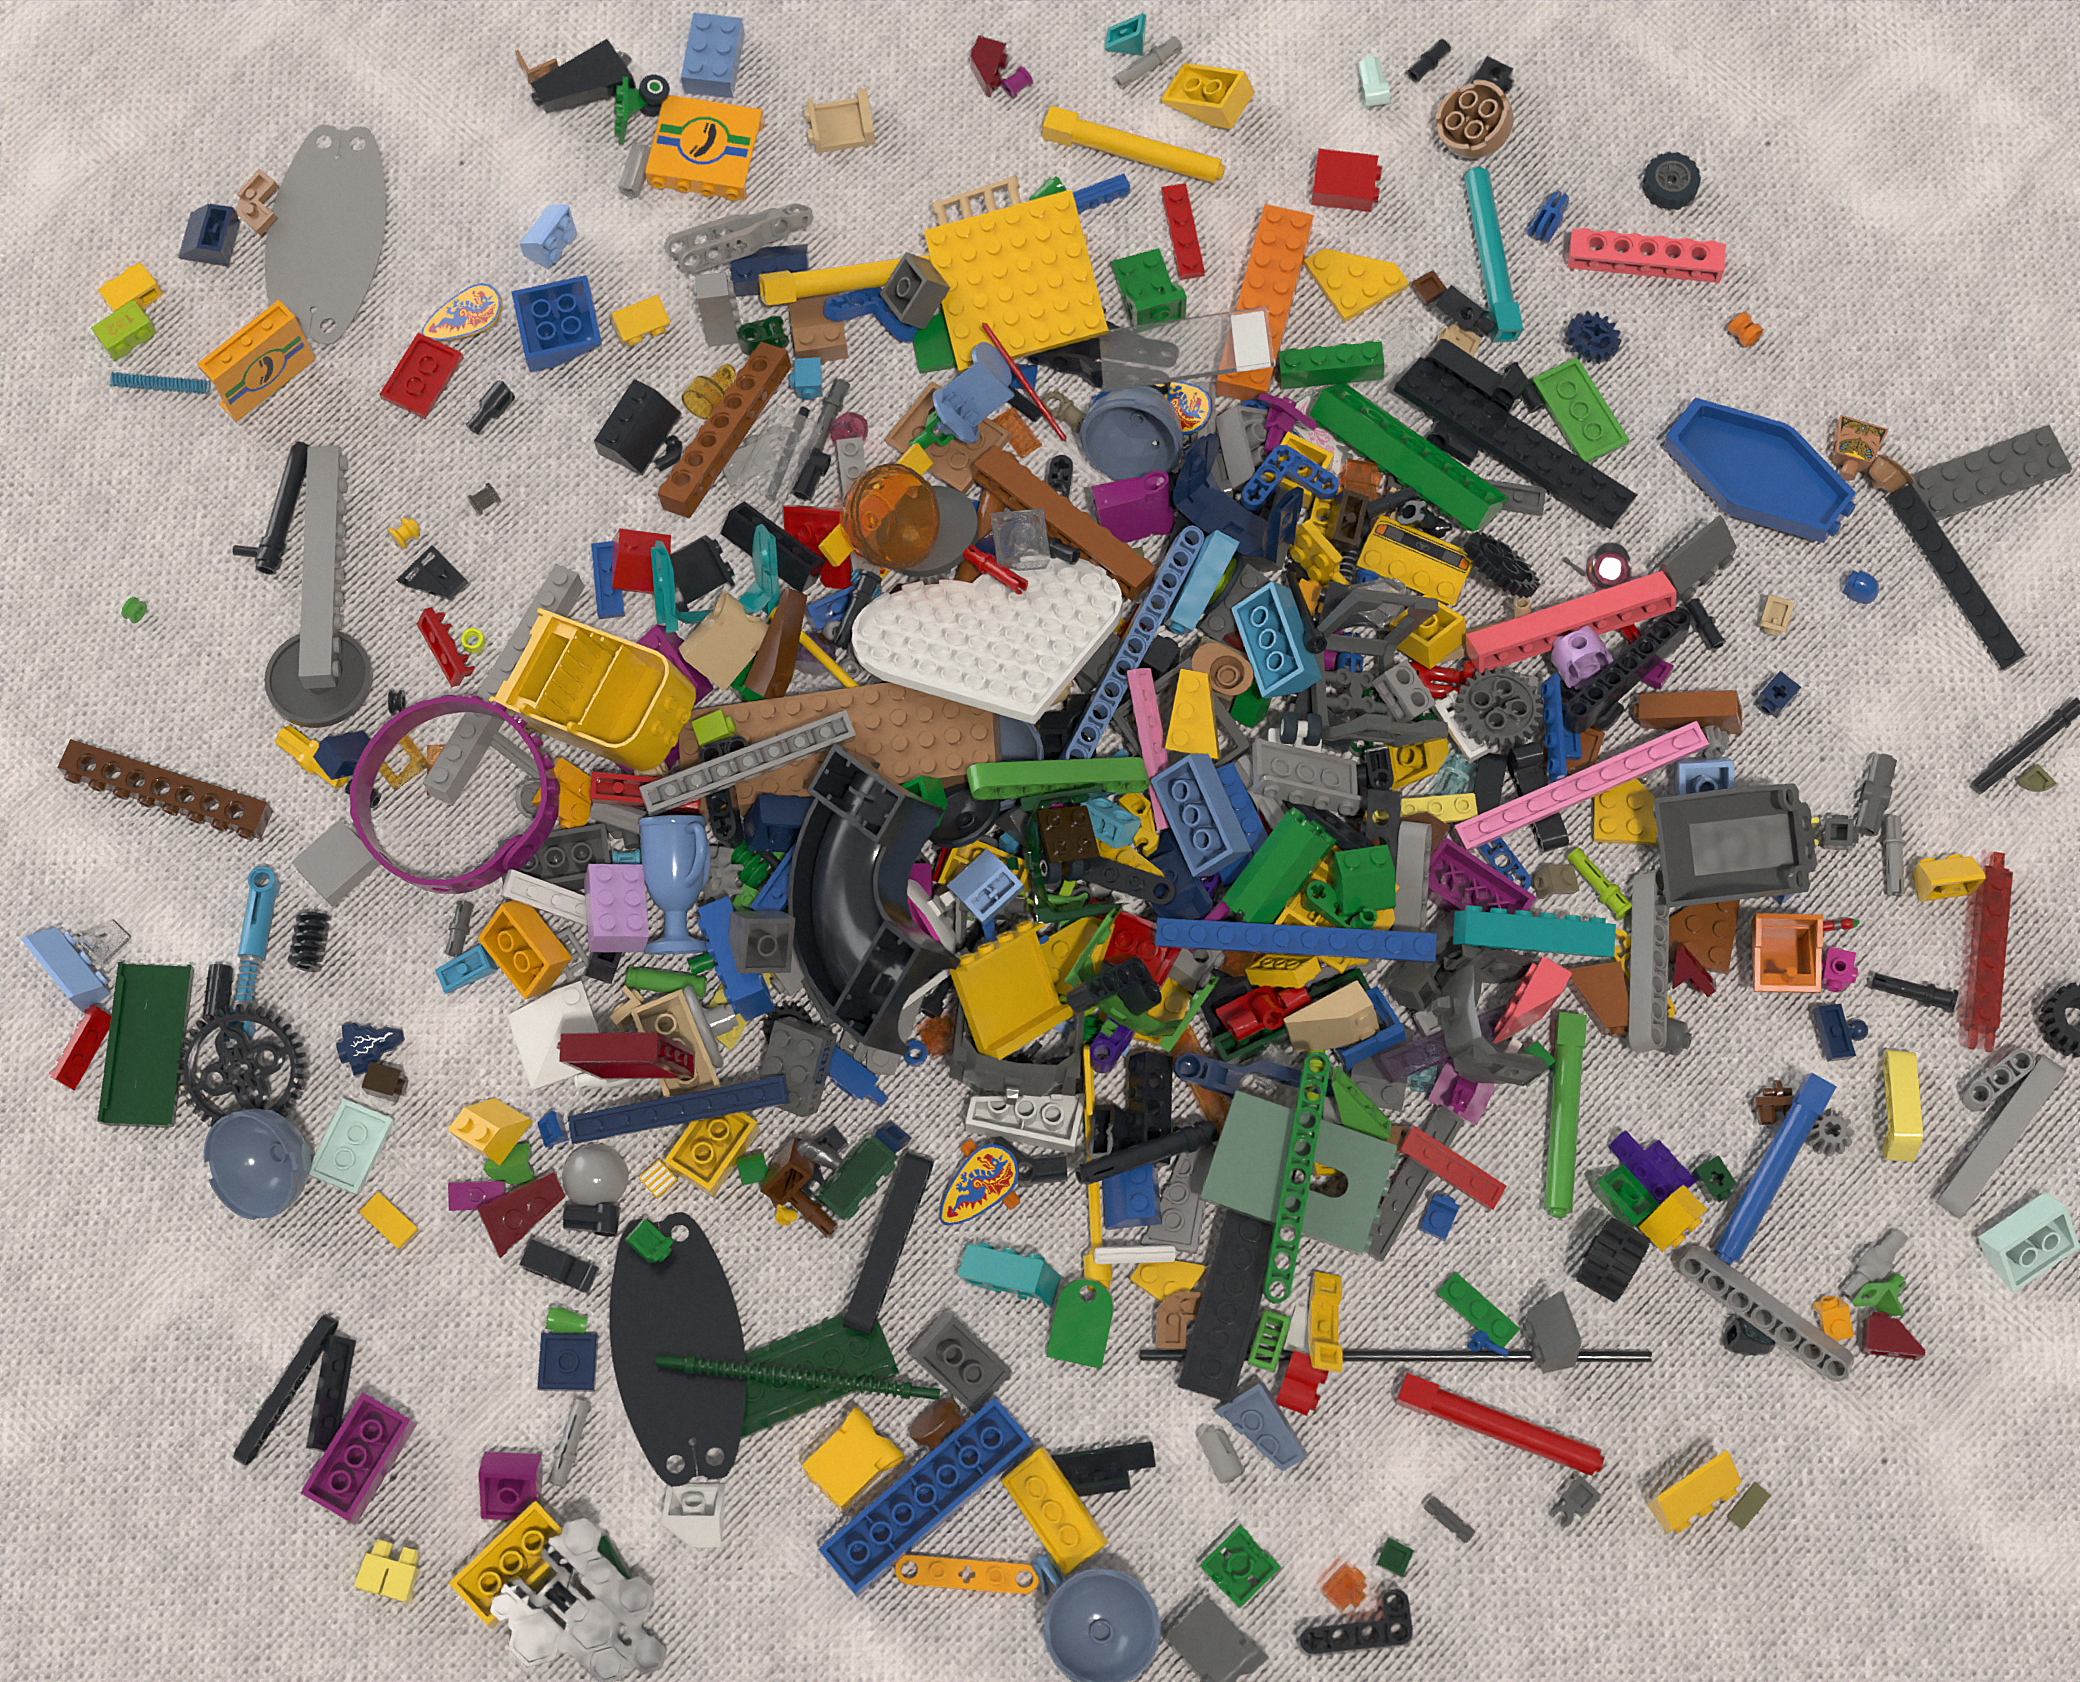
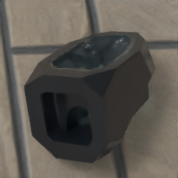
(1746, 1339)

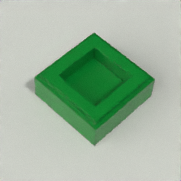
(752, 1169)

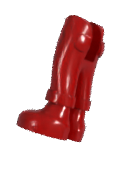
(1445, 675)

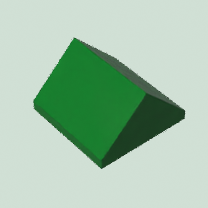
(1625, 1197)

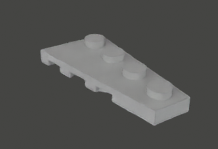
(1180, 1206)

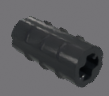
(217, 988)

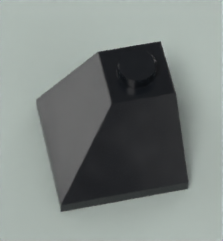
(1223, 992)

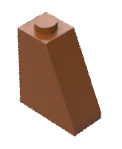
(1602, 996)

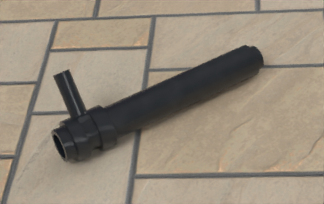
(273, 544)
(1182, 1140)

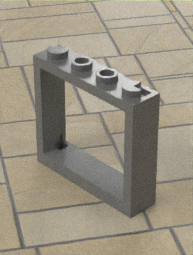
(1121, 725)

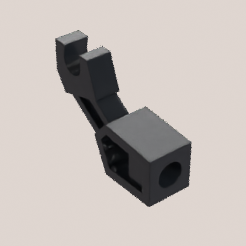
(839, 1143)

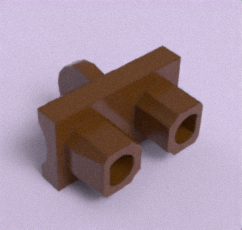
(1766, 1106)

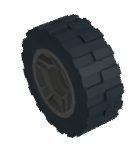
(1671, 168)

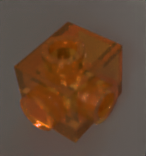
(938, 1036)
(1346, 1588)

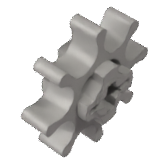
(721, 875)

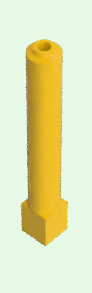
(1067, 128)
(787, 286)

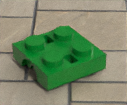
(1244, 1561)

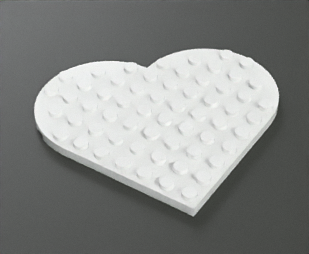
(986, 641)

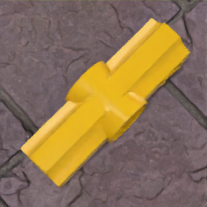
(303, 751)

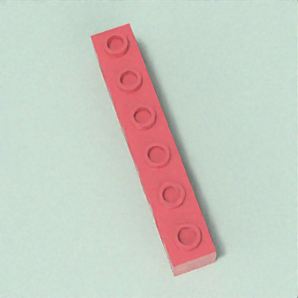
(1636, 263)

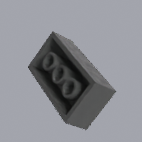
(566, 856)

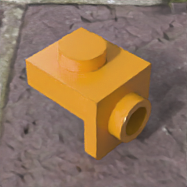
(1834, 1317)

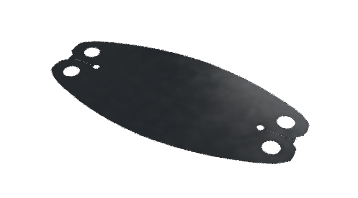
(677, 1312)

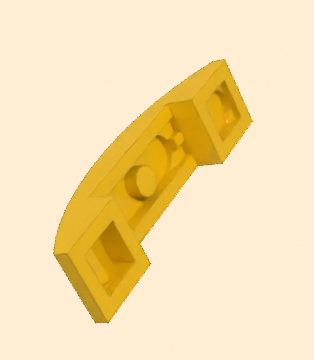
(1324, 1322)

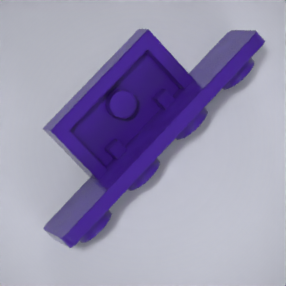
(1653, 1167)

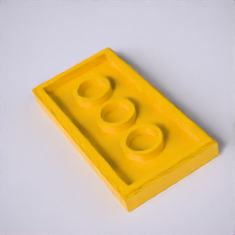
(1054, 1511)

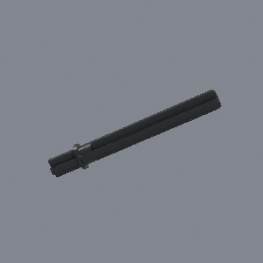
(2060, 719)

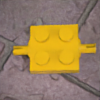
(1316, 555)

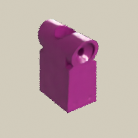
(1135, 506)

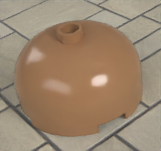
(1473, 126)

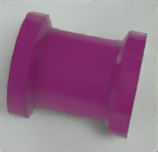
(1017, 82)

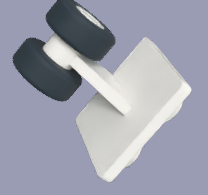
(1298, 733)

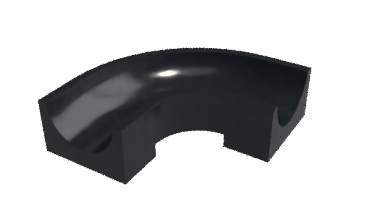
(852, 897)

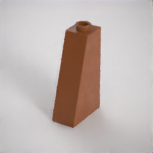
(1682, 708)

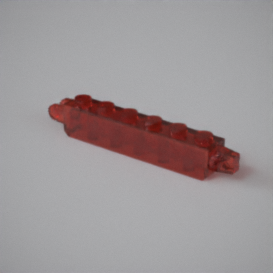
(1988, 953)

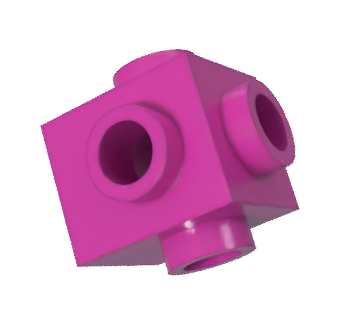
(1838, 969)

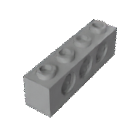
(1194, 974)

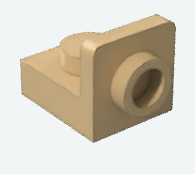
(1461, 337)
(621, 1015)

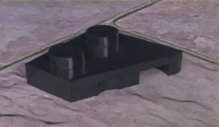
(433, 575)

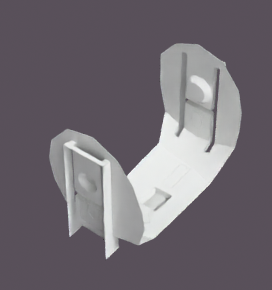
(941, 926)

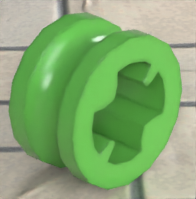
(134, 609)

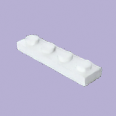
(545, 897)

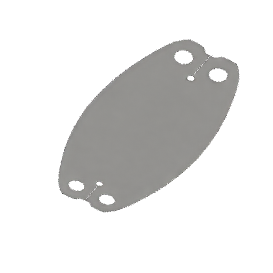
(327, 231)

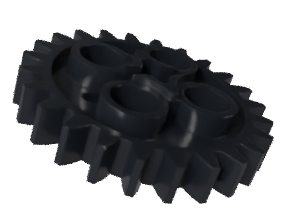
(1501, 565)

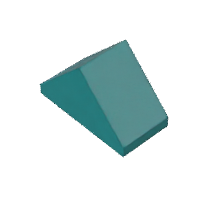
(1127, 36)

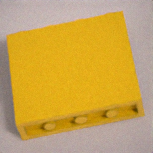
(1008, 992)

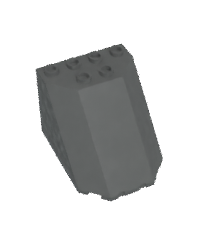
(1734, 844)

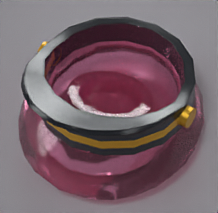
(1609, 566)

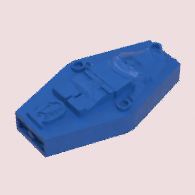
(1760, 470)

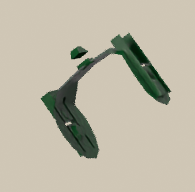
(1042, 802)

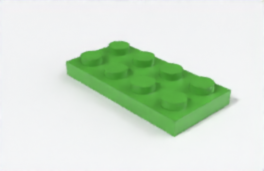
(1580, 411)

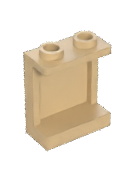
(840, 123)

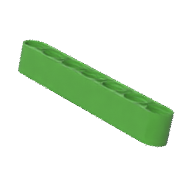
(1038, 778)

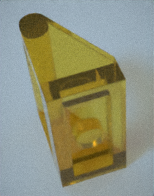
(417, 765)

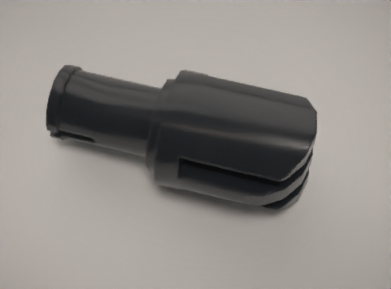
(491, 406)

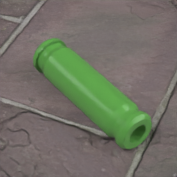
(664, 981)

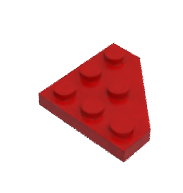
(811, 527)

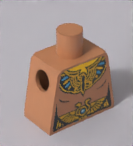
(1855, 445)

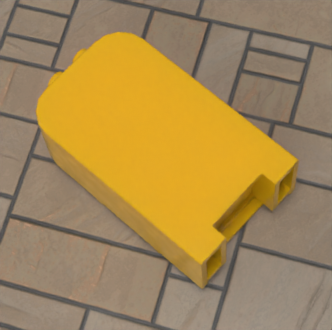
(598, 692)

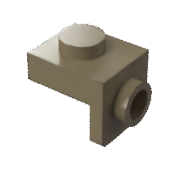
(1555, 880)

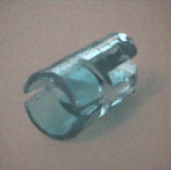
(1455, 776)

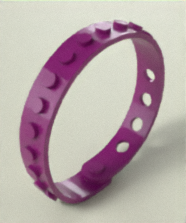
(514, 852)

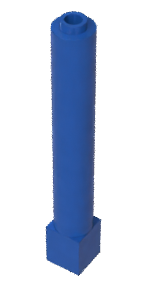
(1806, 1107)

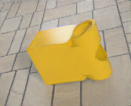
(851, 1460)

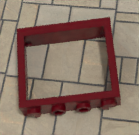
(627, 1055)

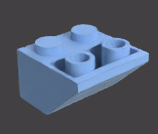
(549, 235)
(986, 887)

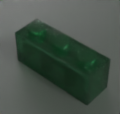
(856, 1177)

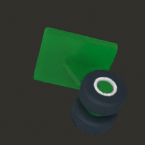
(648, 99)

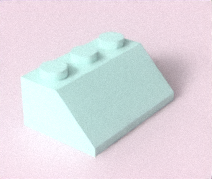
(2030, 1241)

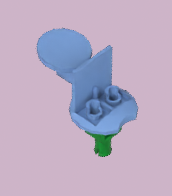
(968, 399)

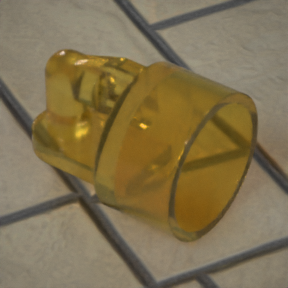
(707, 392)

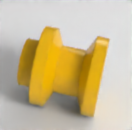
(408, 529)

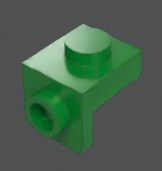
(649, 1242)

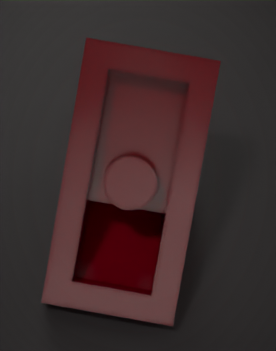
(1687, 967)

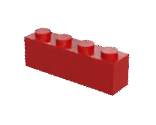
(625, 791)

